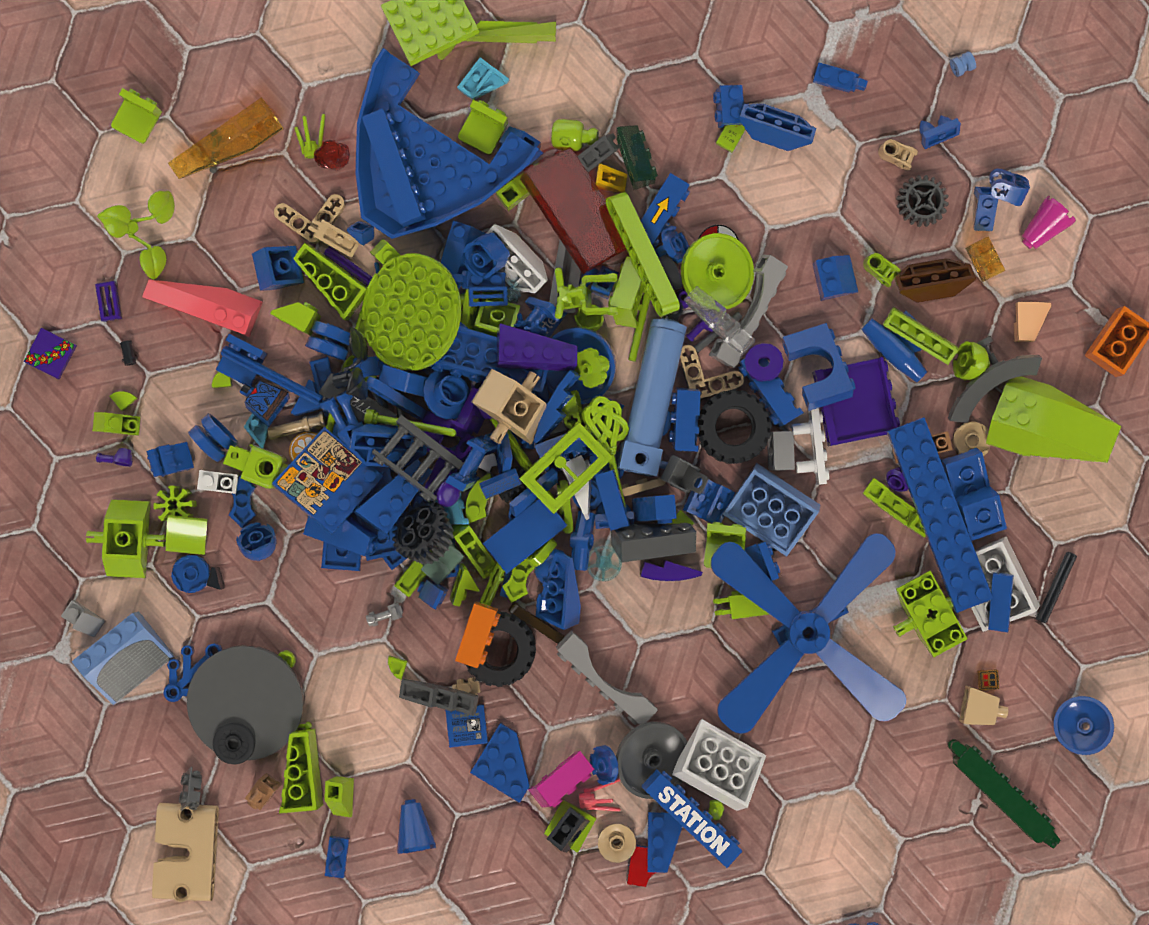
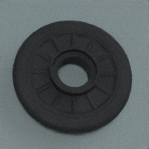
(233, 755)

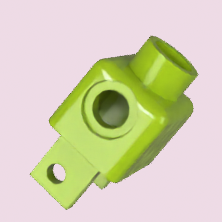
(253, 464)

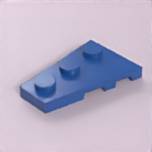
(662, 841)

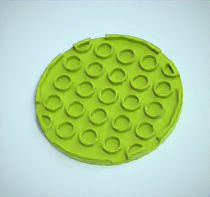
(411, 312)

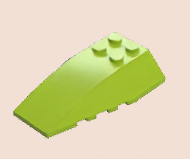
(1049, 423)

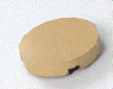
(970, 436)

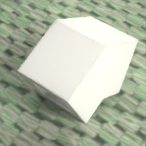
(488, 462)

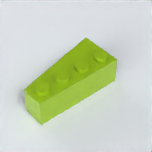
(336, 284)
(302, 774)

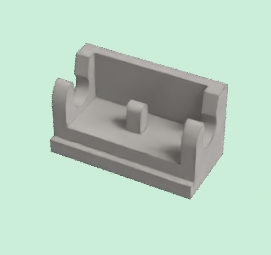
(781, 451)

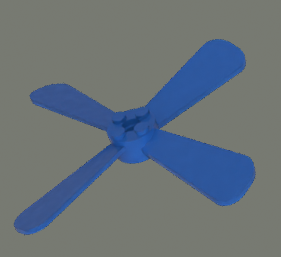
(752, 696)

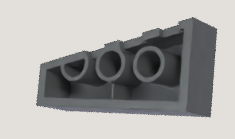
(653, 541)

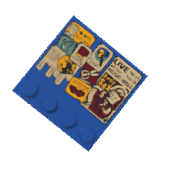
(327, 481)

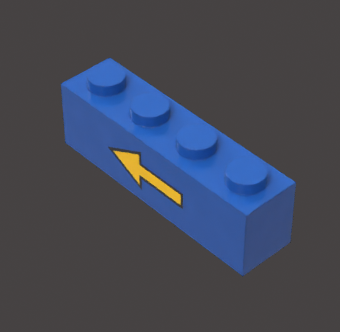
(664, 206)

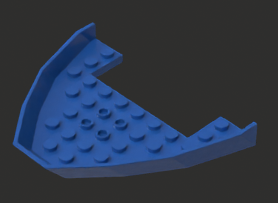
(444, 171)

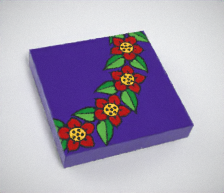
(50, 353)

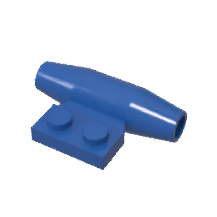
(895, 349)

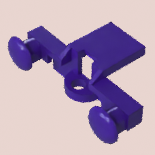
(468, 421)

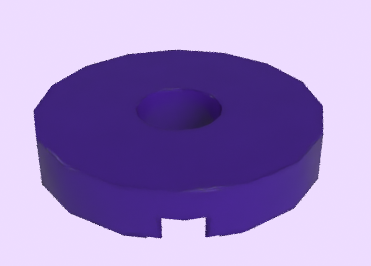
(768, 352)

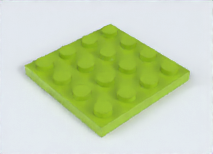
(429, 25)

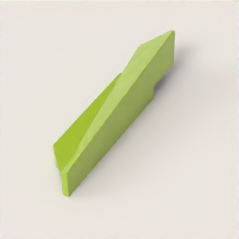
(514, 32)

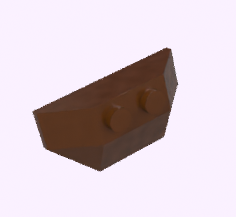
(934, 279)

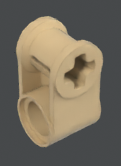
(901, 156)

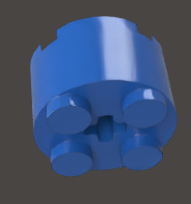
(485, 255)

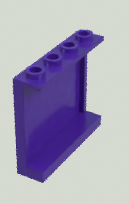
(866, 413)

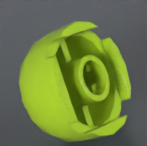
(971, 361)

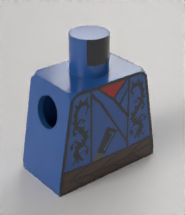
(264, 401)

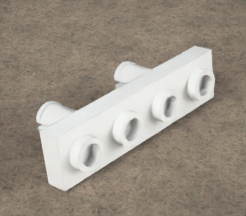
(817, 464)

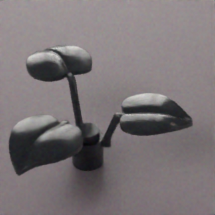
(354, 379)

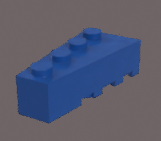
(389, 503)
(655, 508)

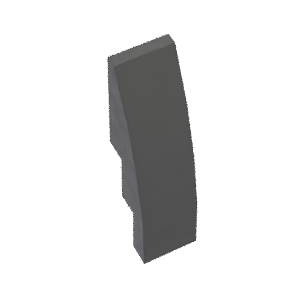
(438, 696)

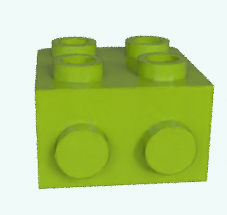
(136, 116)
(483, 127)
(718, 534)

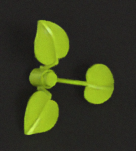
(118, 223)

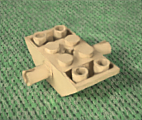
(511, 405)

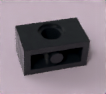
(568, 830)

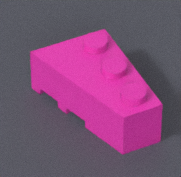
(562, 780)

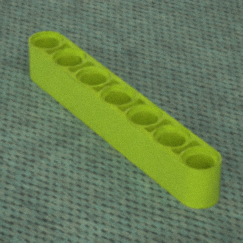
(642, 254)

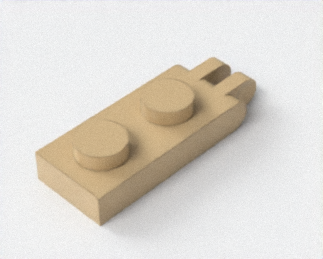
(334, 237)
(641, 485)

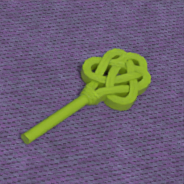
(613, 421)

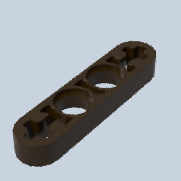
(536, 623)

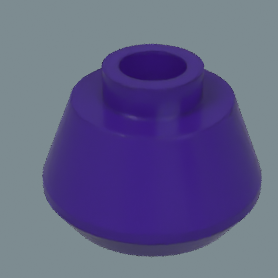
(896, 480)

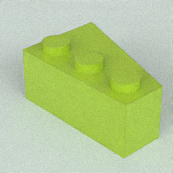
(627, 295)

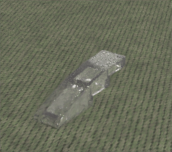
(719, 321)

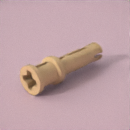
(305, 424)

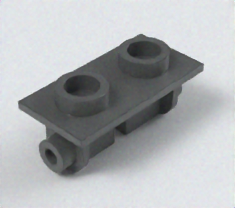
(188, 796)

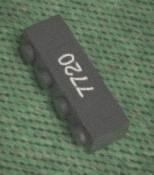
(358, 406)

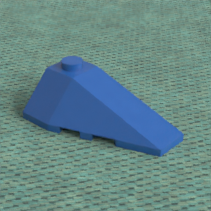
(560, 598)

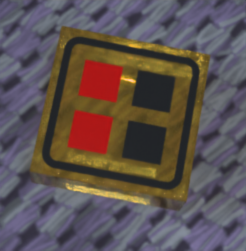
(988, 679)

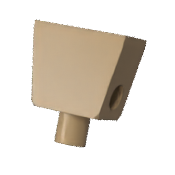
(980, 708)

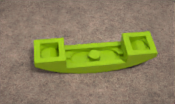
(894, 506)

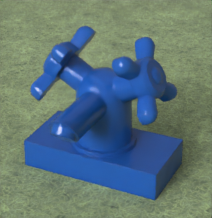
(540, 311)

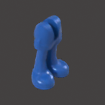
(344, 429)

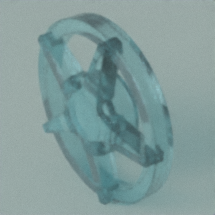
(603, 563)

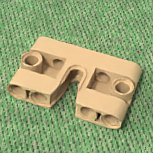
(194, 871)

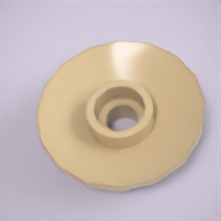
(619, 852)

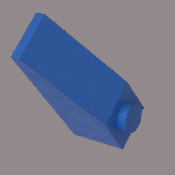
(432, 593)

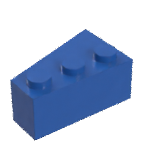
(685, 419)

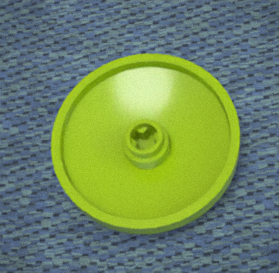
(719, 268)

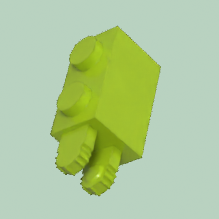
(738, 606)

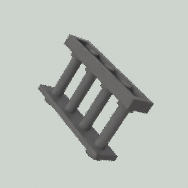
(435, 451)

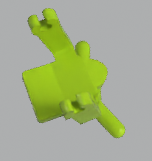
(580, 296)

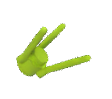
(310, 146)

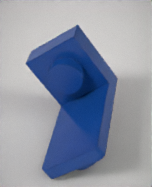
(985, 209)

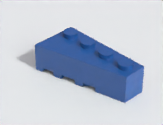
(771, 393)
(576, 449)

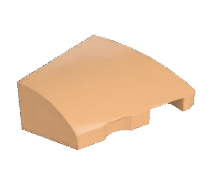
(1029, 320)

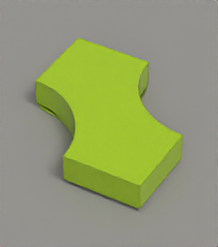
(516, 585)

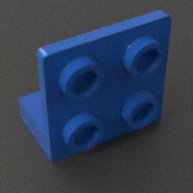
(235, 370)

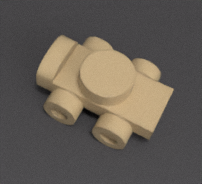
(471, 686)

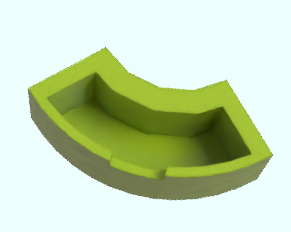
(476, 502)

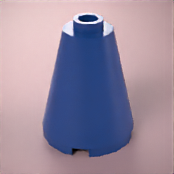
(414, 829)

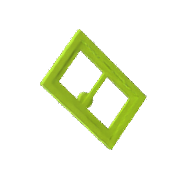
(553, 454)

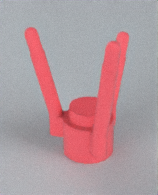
(589, 801)

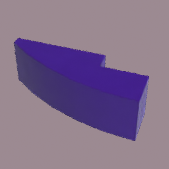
(669, 572)

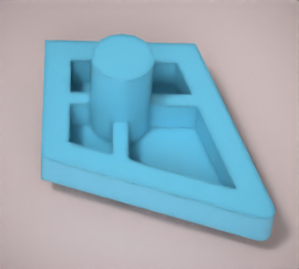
(257, 430)

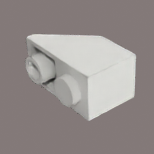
(217, 481)

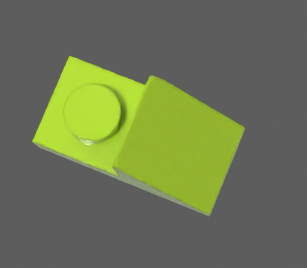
(462, 582)

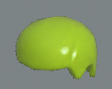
(591, 322)

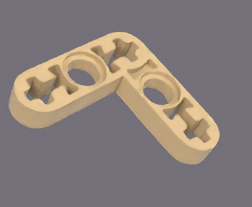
(328, 204)
(699, 380)

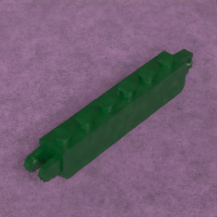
(1002, 794)

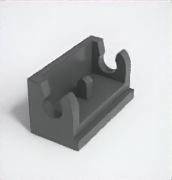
(598, 152)

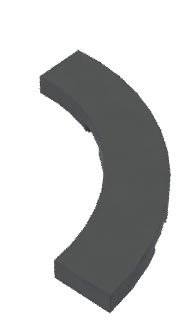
(993, 376)

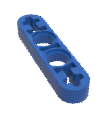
(395, 398)

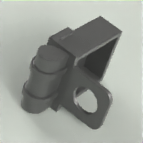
(683, 475)

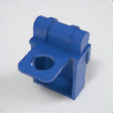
(170, 459)

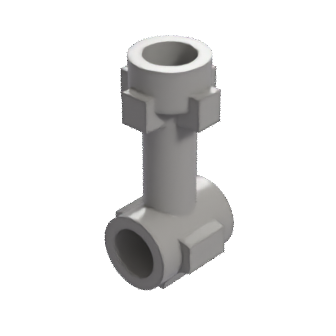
(394, 611)

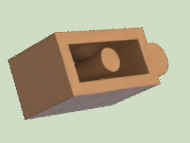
(262, 792)

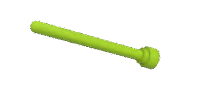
(374, 417)

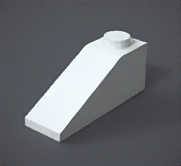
(578, 466)

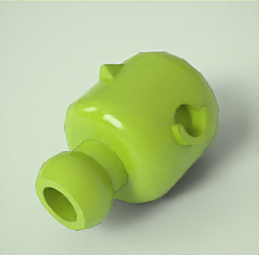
(572, 134)

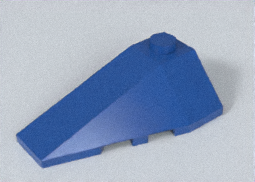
(458, 238)

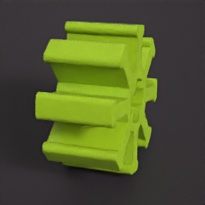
(174, 497)

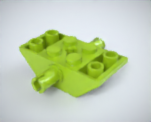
(120, 556)
(936, 632)

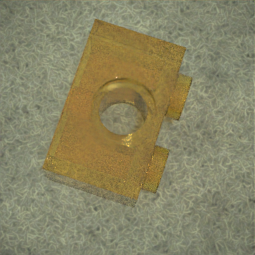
(985, 259)

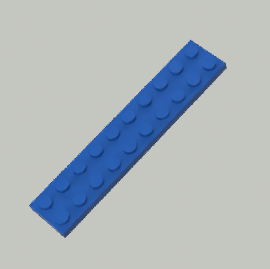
(939, 515)

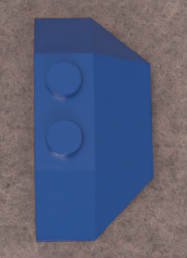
(776, 127)
(374, 436)

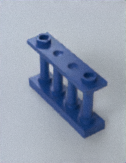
(466, 476)

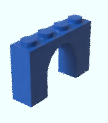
(820, 341)

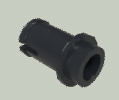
(128, 353)

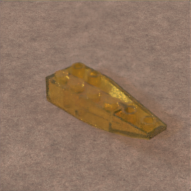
(230, 140)

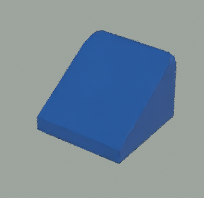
(361, 232)

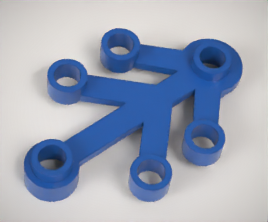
(188, 672)

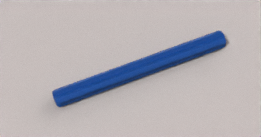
(271, 375)

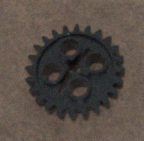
(420, 529)

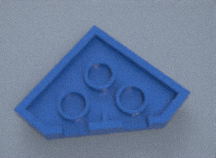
(503, 764)

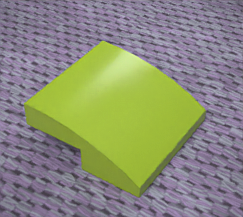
(186, 534)

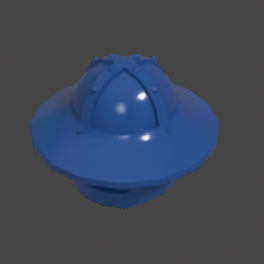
(445, 394)

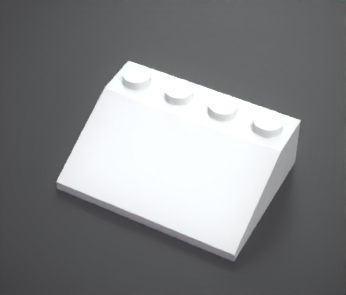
(1000, 558)
(720, 766)

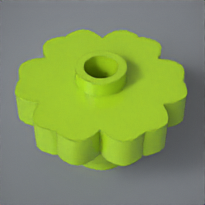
(592, 367)

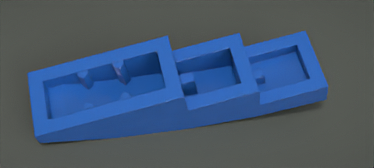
(553, 412)

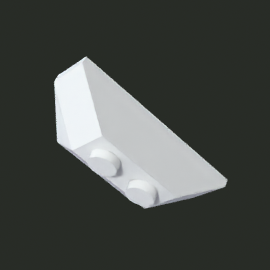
(523, 266)

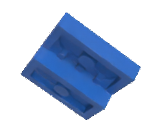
(710, 503)

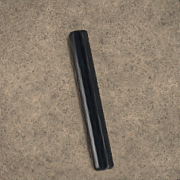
(1056, 587)

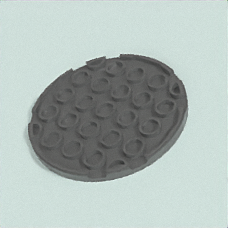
(249, 689)

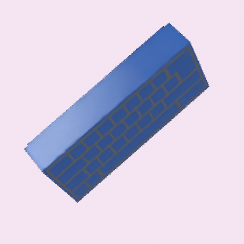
(500, 483)

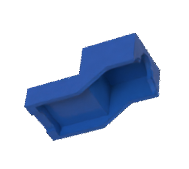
(975, 498)

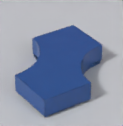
(242, 508)

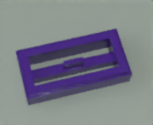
(111, 317)

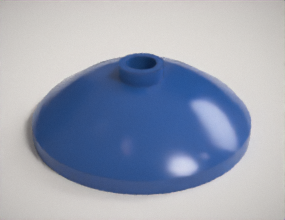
(1070, 721)

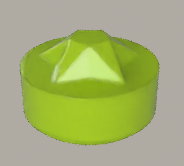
(288, 656)

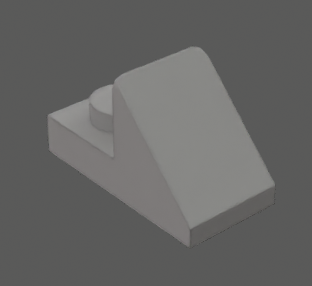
(83, 619)

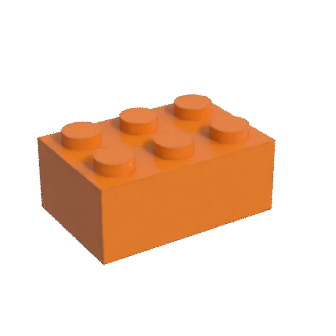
(1119, 341)
(477, 635)

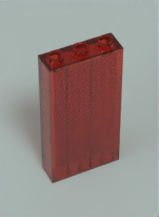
(574, 209)

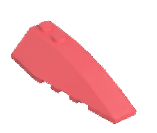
(207, 303)

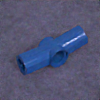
(582, 541)

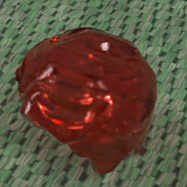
(332, 155)

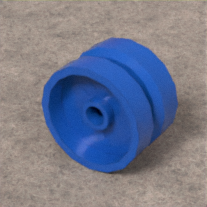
(329, 341)
(212, 437)

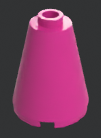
(1047, 223)

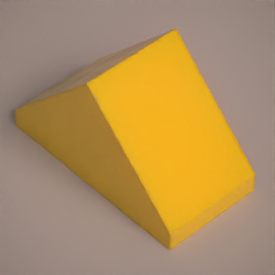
(610, 179)

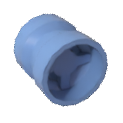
(963, 64)

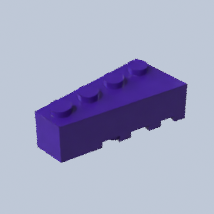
(532, 351)

